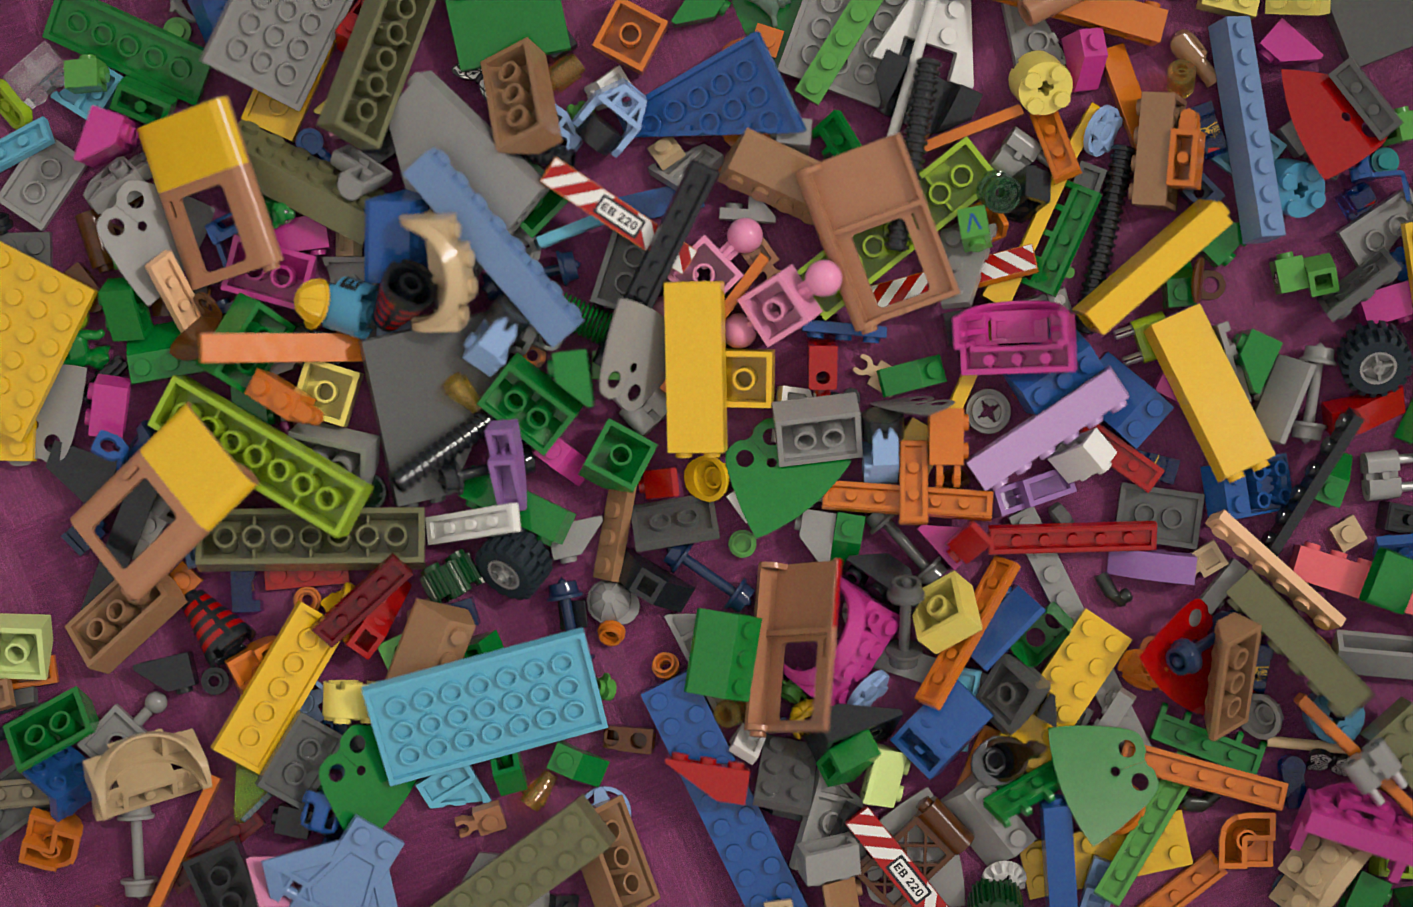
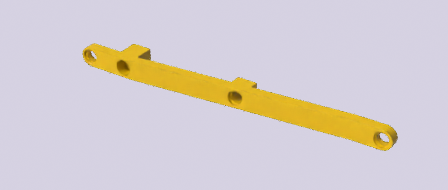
(1006, 290)

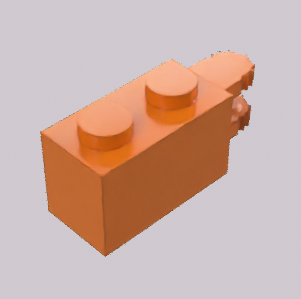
(1186, 153)
(284, 398)
(947, 442)

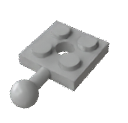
(121, 723)

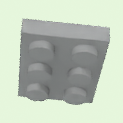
(42, 184)

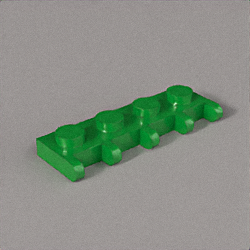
(836, 134)
(1064, 239)
(1195, 741)
(1023, 793)

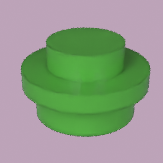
(178, 27)
(742, 543)

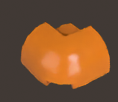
(245, 663)
(1247, 840)
(50, 842)

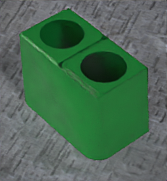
(1389, 581)
(1027, 652)

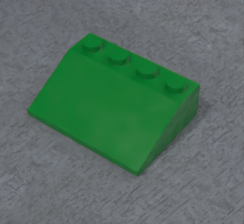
(490, 26)

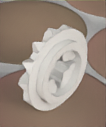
(1002, 869)

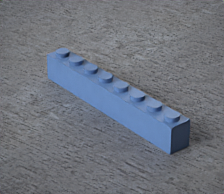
(1246, 130)
(495, 247)

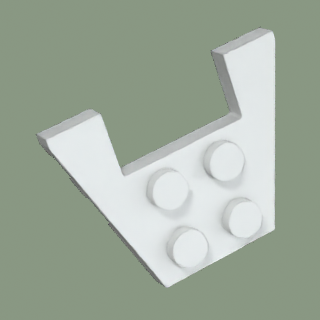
(949, 32)

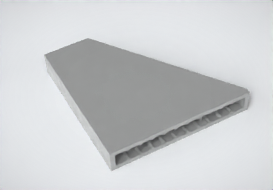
(436, 117)

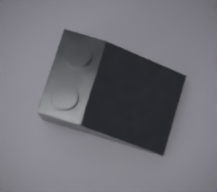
(849, 721)

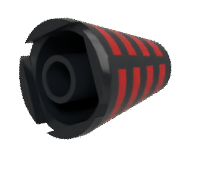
(403, 294)
(215, 627)

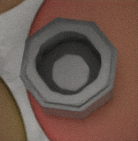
(1059, 514)

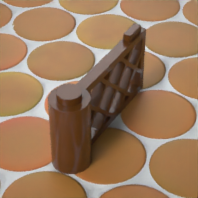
(95, 249)
(941, 827)

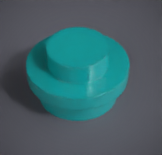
(1384, 160)

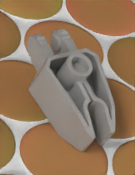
(104, 186)

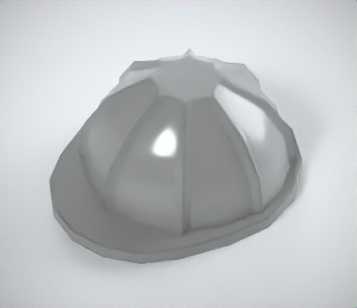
(612, 602)
(1264, 717)

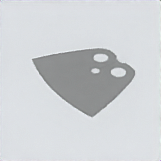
(136, 247)
(637, 338)
(60, 411)
(946, 881)

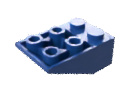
(1253, 494)
(938, 737)

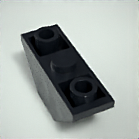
(875, 575)
(654, 582)

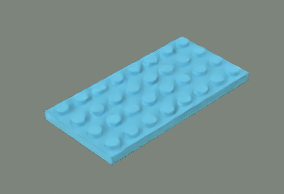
(485, 706)

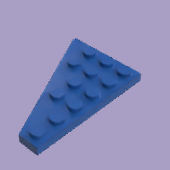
(723, 97)

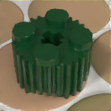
(451, 578)
(995, 894)

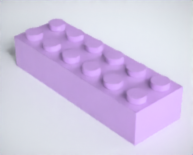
(1043, 431)

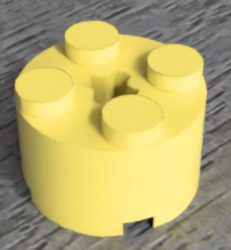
(1041, 83)
(344, 701)

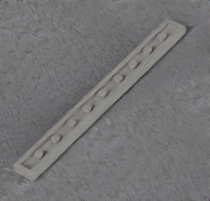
(1059, 589)

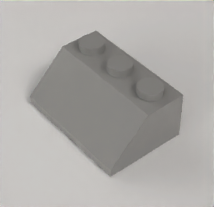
(1282, 397)
(817, 429)
(346, 447)
(991, 839)

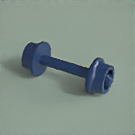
(566, 267)
(564, 591)
(738, 595)
(1185, 656)

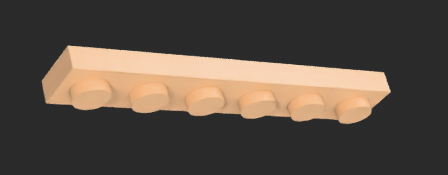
(1275, 570)

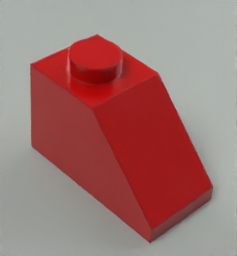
(659, 483)
(967, 542)

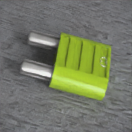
(1138, 327)

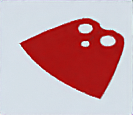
(1316, 115)
(1186, 689)

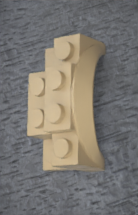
(451, 268)
(144, 773)
(1317, 873)

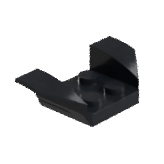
(952, 105)

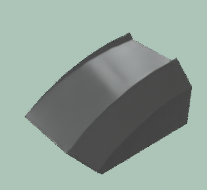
(1012, 693)

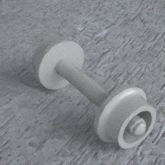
(1307, 429)
(139, 884)

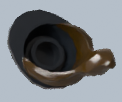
(1003, 759)

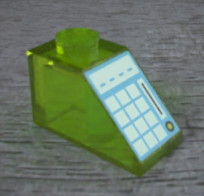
(247, 794)

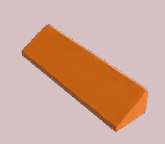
(1123, 87)

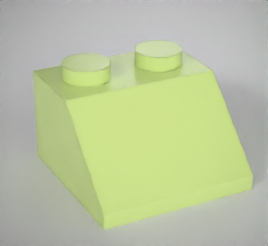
(25, 646)
(884, 776)

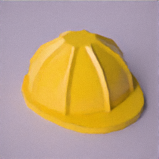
(312, 302)
(707, 478)

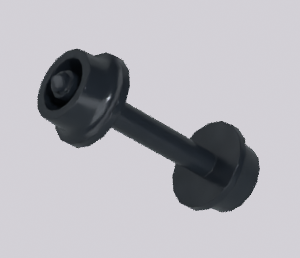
(452, 477)

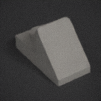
(756, 210)

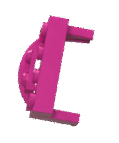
(1016, 323)
(864, 638)
(1387, 837)

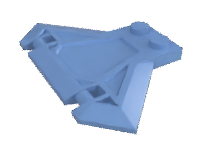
(338, 872)

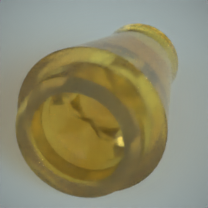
(462, 391)
(539, 791)

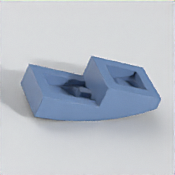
(1095, 873)

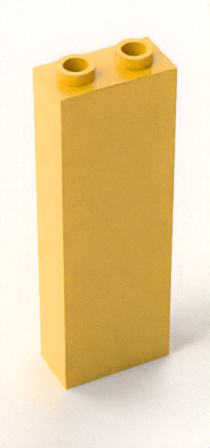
(1152, 265)
(695, 368)
(1209, 394)

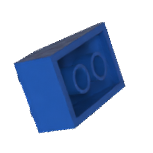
(1143, 410)

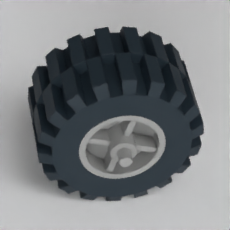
(1374, 358)
(514, 564)

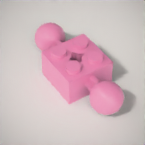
(743, 237)
(781, 304)

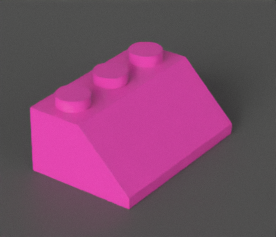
(106, 138)
(275, 285)

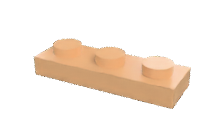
(173, 289)

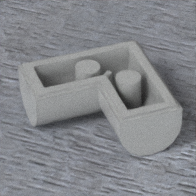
(359, 172)

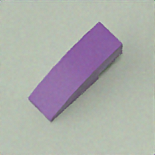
(507, 462)
(1030, 492)
(1154, 565)

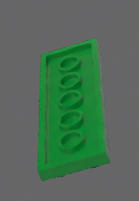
(130, 46)

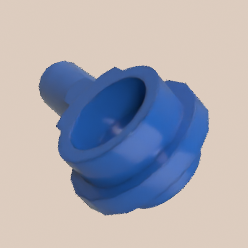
(313, 142)

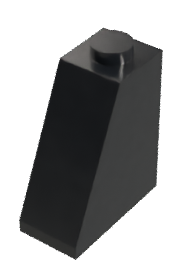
(80, 469)

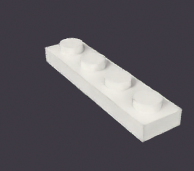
(473, 524)

